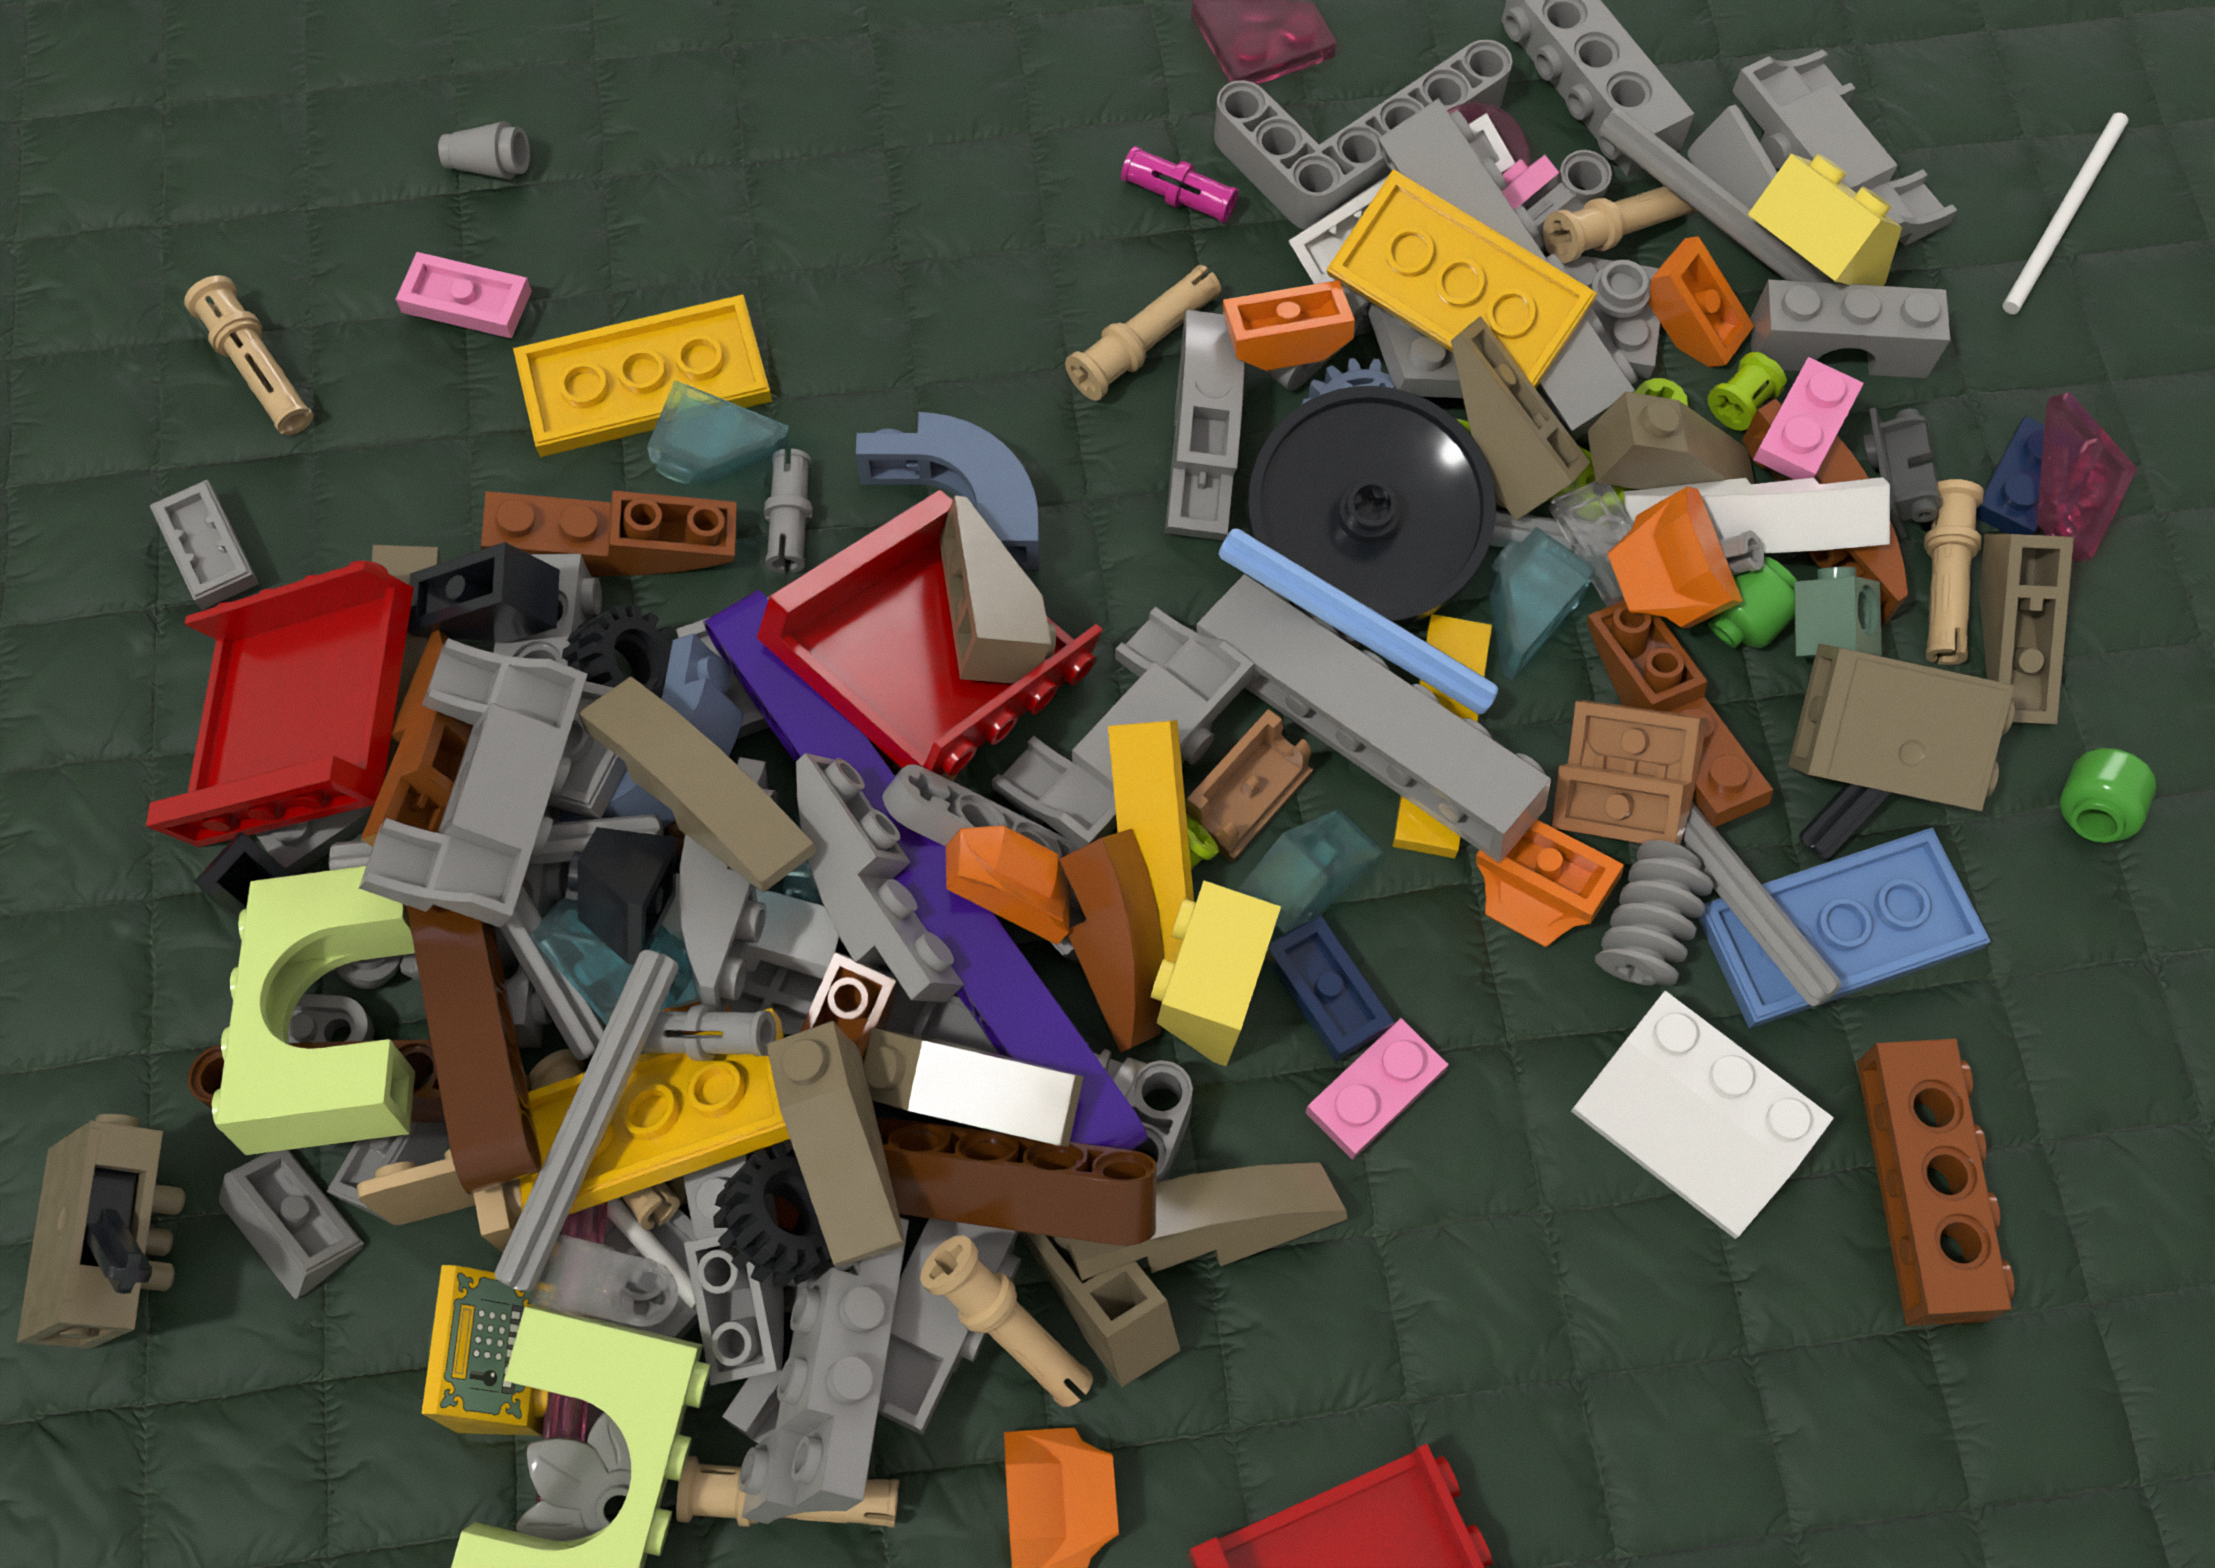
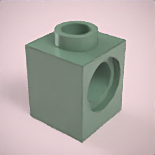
(1837, 612)

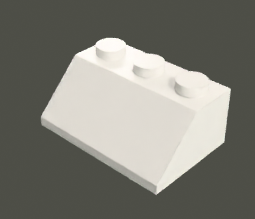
(1702, 1115)

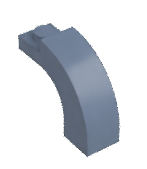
(964, 462)
(698, 691)

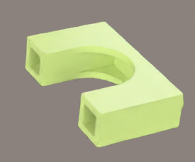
(302, 1096)
(645, 1389)

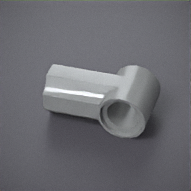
(1580, 169)

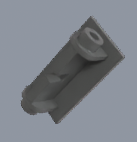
(1893, 449)

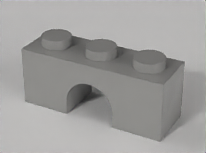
(1896, 325)

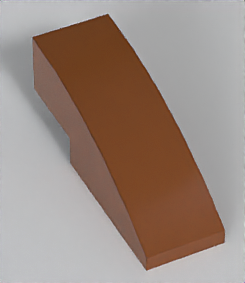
(1121, 934)

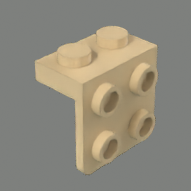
(414, 1192)

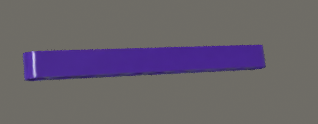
(997, 979)

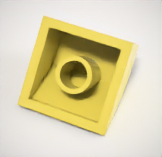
(1829, 222)
(1215, 970)

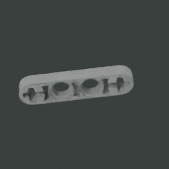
(942, 807)

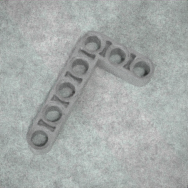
(1315, 178)

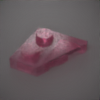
(1263, 36)
(2080, 476)

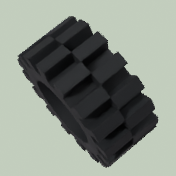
(629, 634)
(754, 1231)

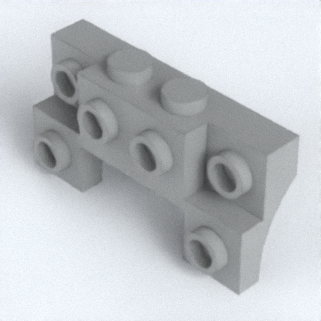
(1808, 115)
(1179, 679)
(500, 792)
(926, 1330)
(826, 1391)

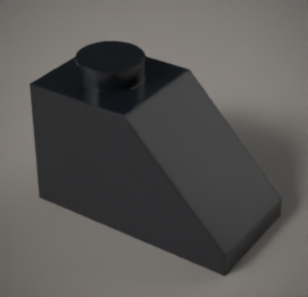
(485, 596)
(624, 887)

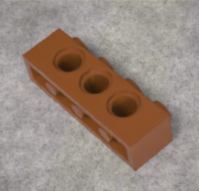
(1916, 1214)

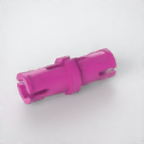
(1146, 168)

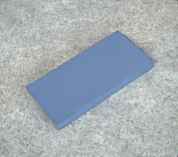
(1863, 914)

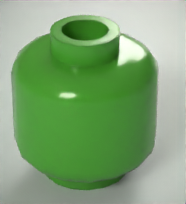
(1765, 607)
(2108, 795)

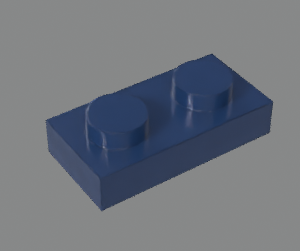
(2014, 487)
(1328, 988)

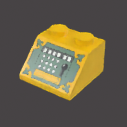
(471, 1354)

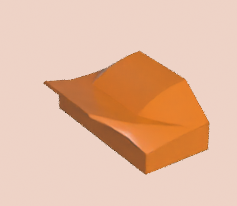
(1698, 305)
(1289, 325)
(1674, 563)
(1010, 879)
(1547, 884)
(1058, 1498)

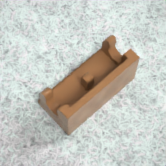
(1250, 786)

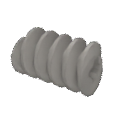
(1655, 915)

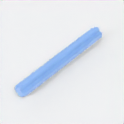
(1358, 621)

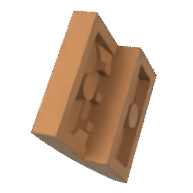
(1629, 772)

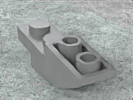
(1205, 429)
(855, 880)
(719, 914)
(736, 1314)

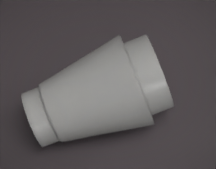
(487, 150)

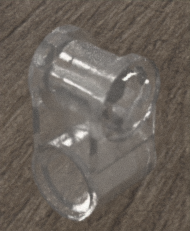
(590, 1282)

